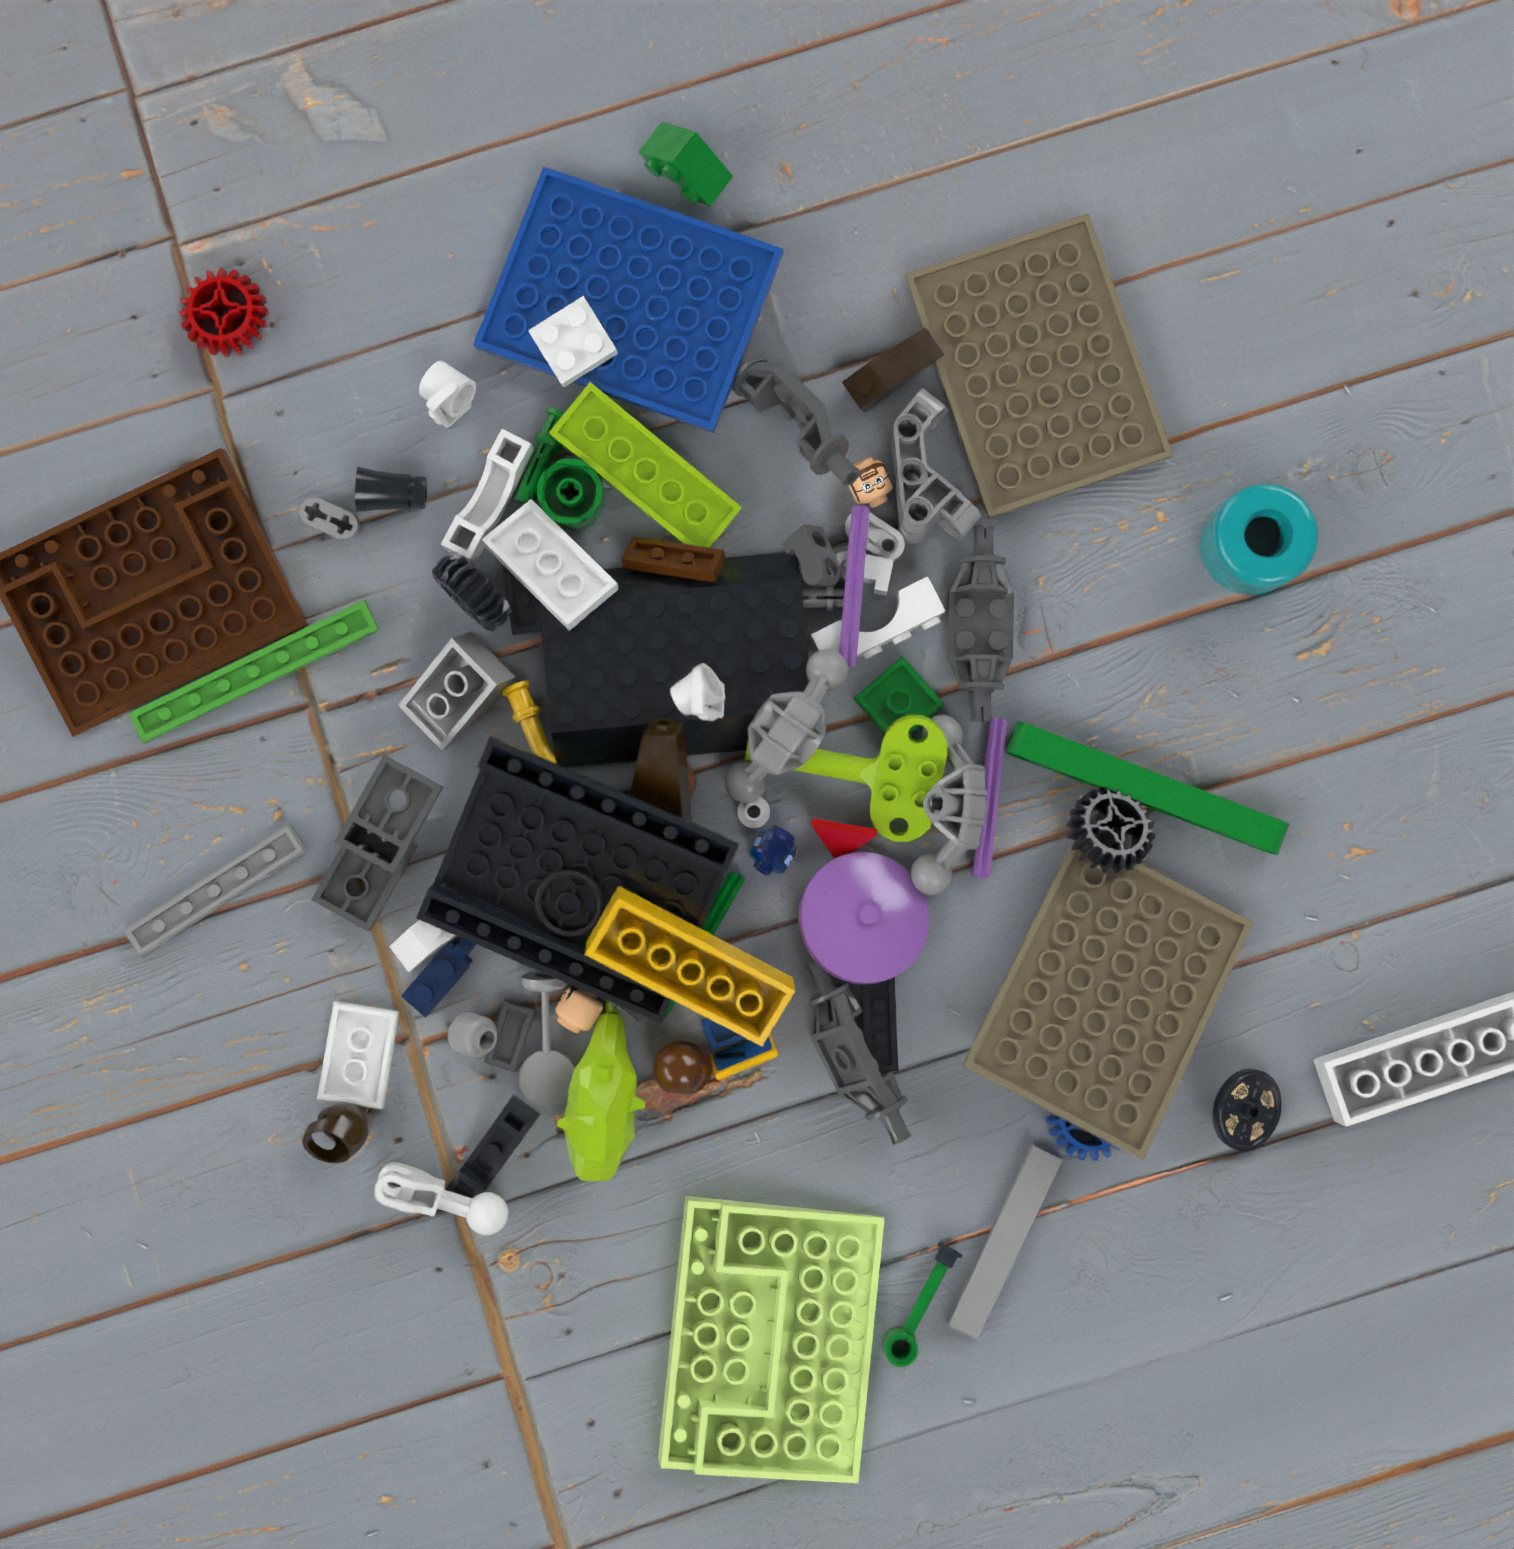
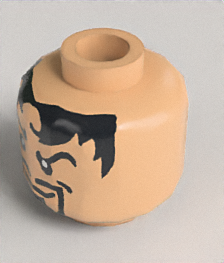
(578, 1009)

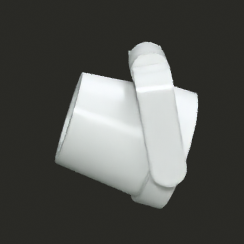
(698, 692)

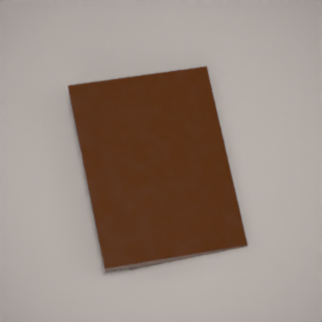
(147, 592)

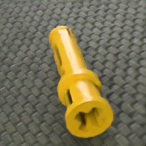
(527, 716)

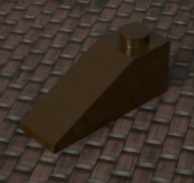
(892, 369)

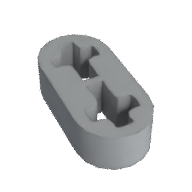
(327, 526)

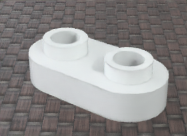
(878, 533)

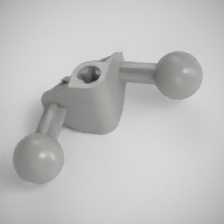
(787, 728)
(955, 808)

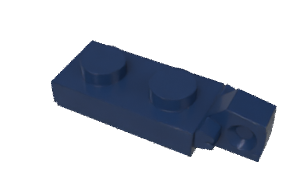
(439, 976)

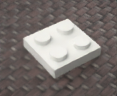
(573, 341)

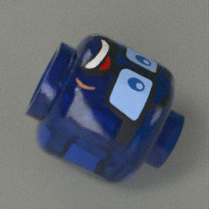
(773, 850)

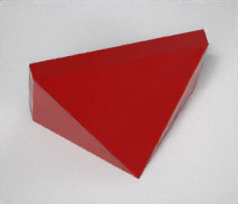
(841, 837)

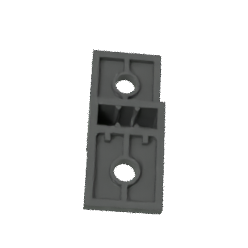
(377, 842)

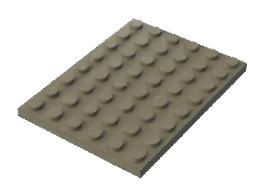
(1039, 366)
(1108, 999)

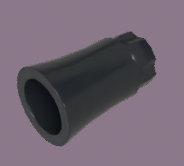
(388, 491)

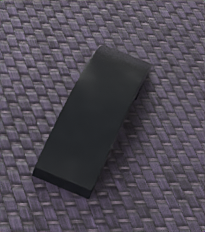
(494, 1149)

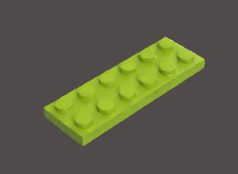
(644, 469)

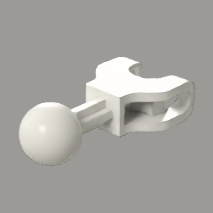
(425, 1194)

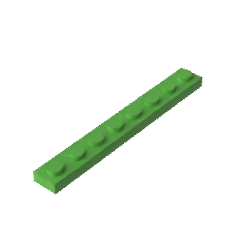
(254, 672)

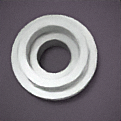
(754, 822)

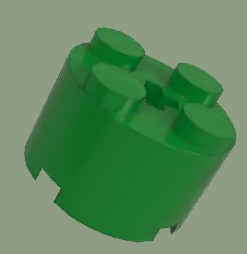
(558, 481)

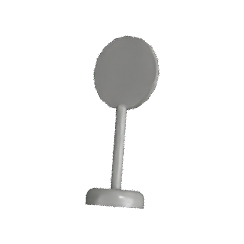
(547, 1072)

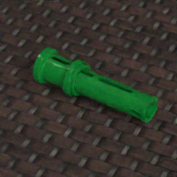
(540, 459)

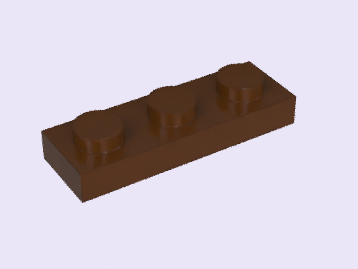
(673, 559)

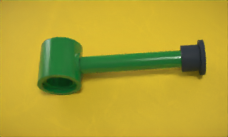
(945, 1259)

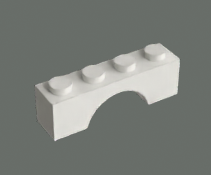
(500, 478)
(916, 607)

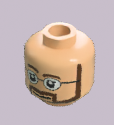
(872, 483)

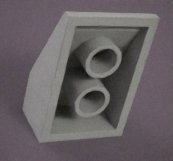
(456, 689)

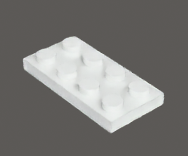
(550, 564)

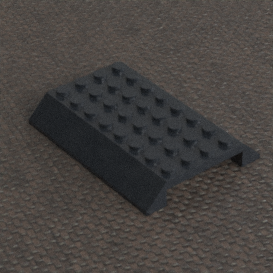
(625, 656)
(544, 819)

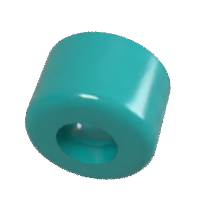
(1230, 558)

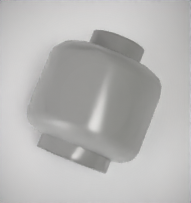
(472, 1035)

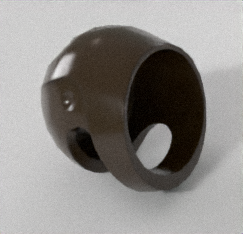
(343, 1125)

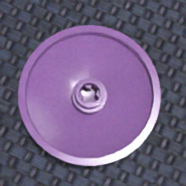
(863, 918)

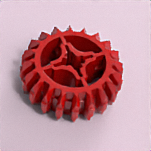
(199, 310)

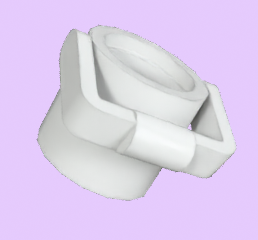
(447, 392)

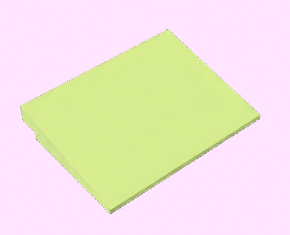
(770, 1341)

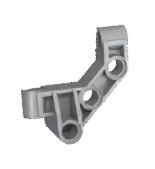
(931, 497)

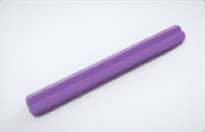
(854, 584)
(993, 765)

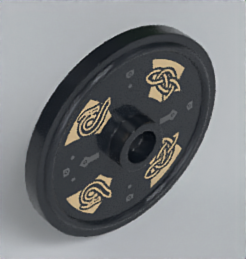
(1247, 1109)

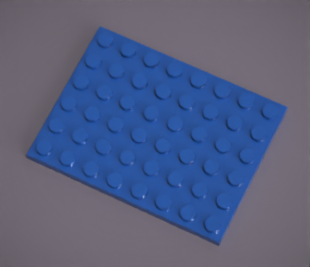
(661, 283)

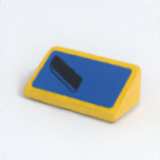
(742, 1056)

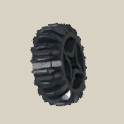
(472, 591)
(1104, 840)

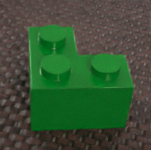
(686, 161)

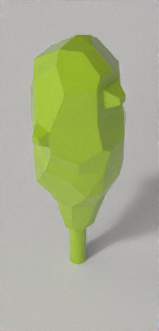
(601, 1102)

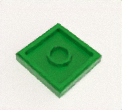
(898, 694)

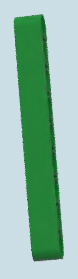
(1148, 787)

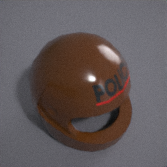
(682, 1067)

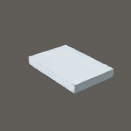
(358, 1055)

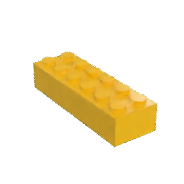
(690, 966)

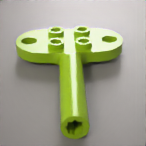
(896, 776)

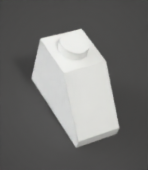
(419, 944)

